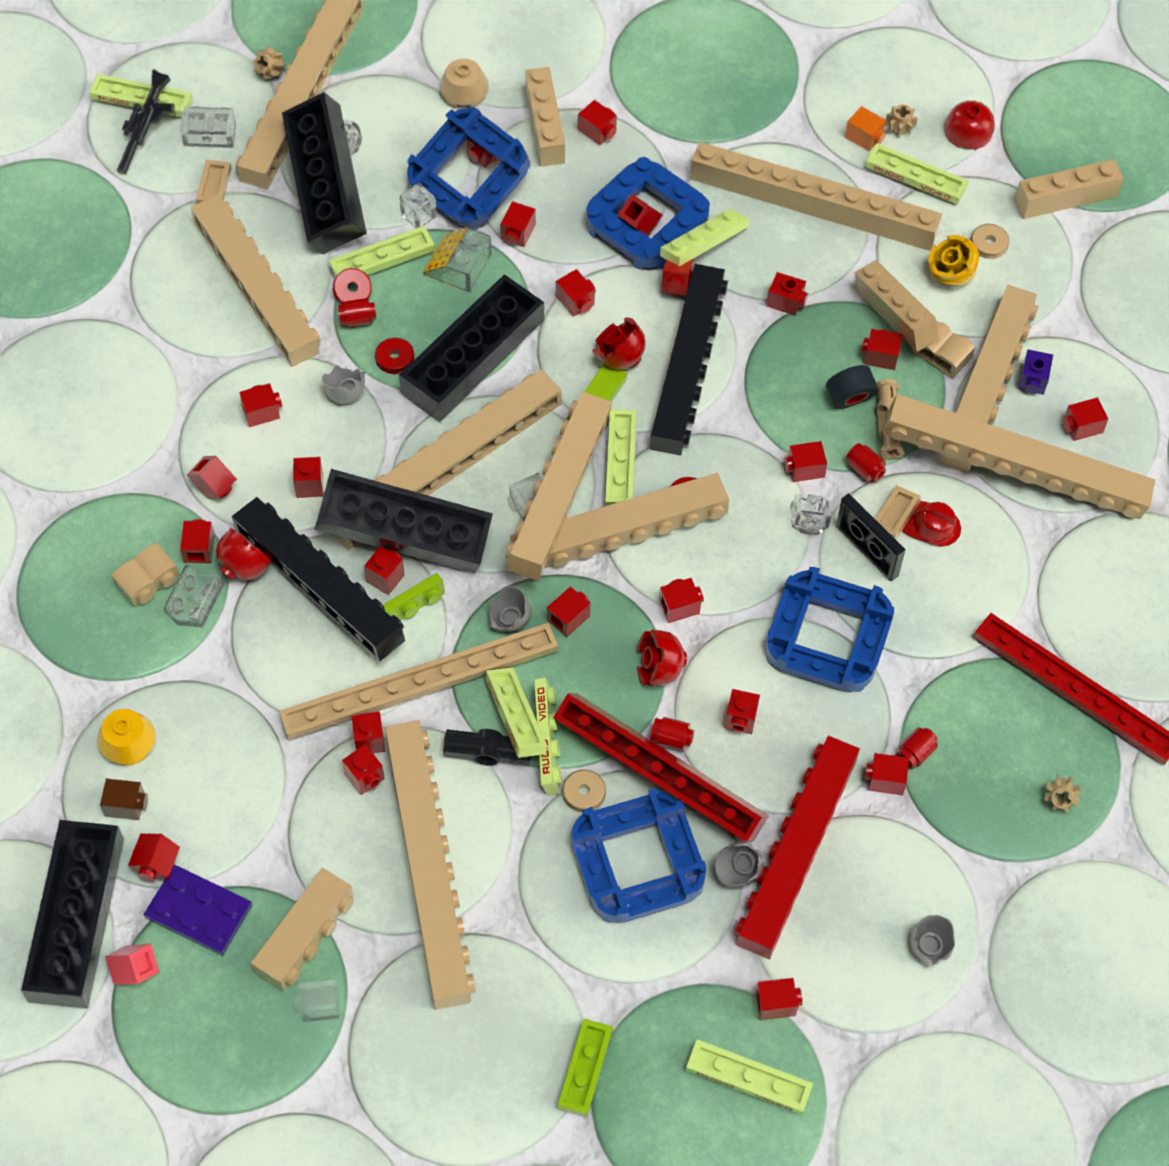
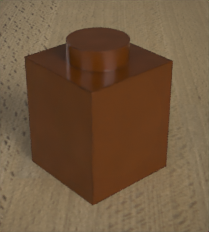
(123, 799)

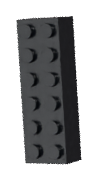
(324, 173)
(471, 347)
(403, 521)
(73, 914)

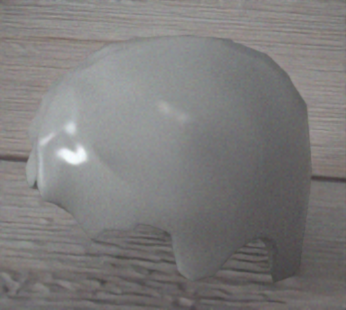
(343, 384)
(509, 610)
(739, 864)
(933, 939)

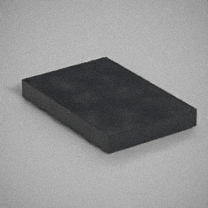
(870, 537)

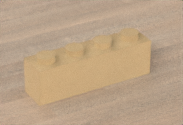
(545, 116)
(1068, 189)
(896, 305)
(303, 929)

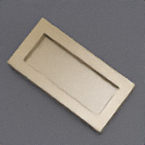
(214, 180)
(898, 510)

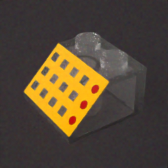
(460, 258)

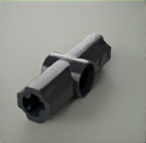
(484, 747)

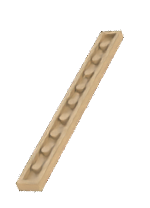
(418, 681)

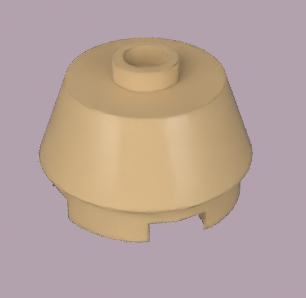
(464, 83)

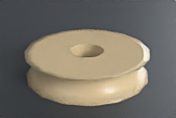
(994, 233)
(581, 779)

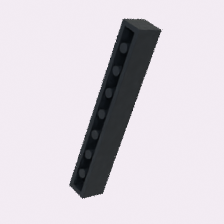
(687, 360)
(320, 579)

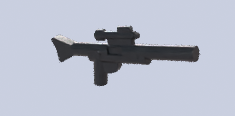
(140, 123)

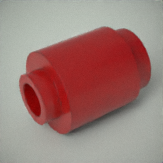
(356, 312)
(866, 462)
(672, 733)
(918, 746)

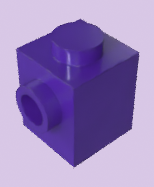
(1035, 372)

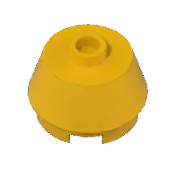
(954, 261)
(126, 737)

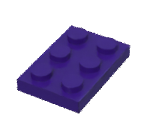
(198, 910)

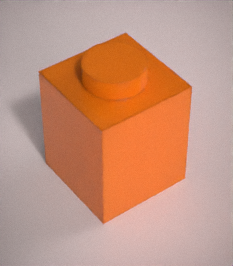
(865, 129)

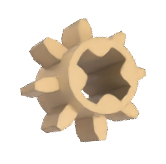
(269, 63)
(901, 119)
(1059, 786)

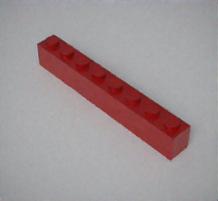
(661, 767)
(797, 848)

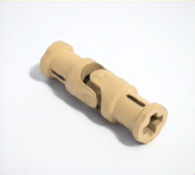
(890, 447)

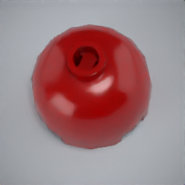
(970, 125)
(621, 345)
(240, 557)
(661, 658)

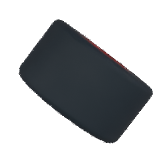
(851, 386)

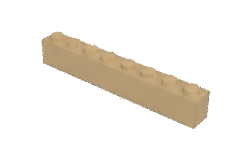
(255, 280)
(995, 361)
(559, 486)
(638, 519)

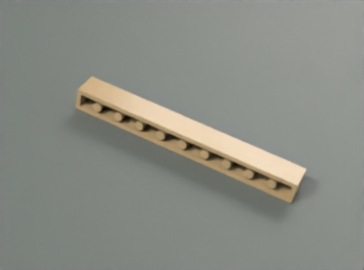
(302, 81)
(815, 196)
(474, 438)
(1019, 456)
(428, 866)

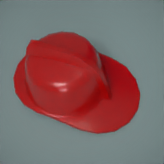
(934, 524)

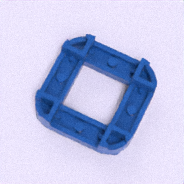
(441, 147)
(638, 177)
(838, 595)
(627, 817)

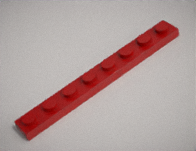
(1075, 687)

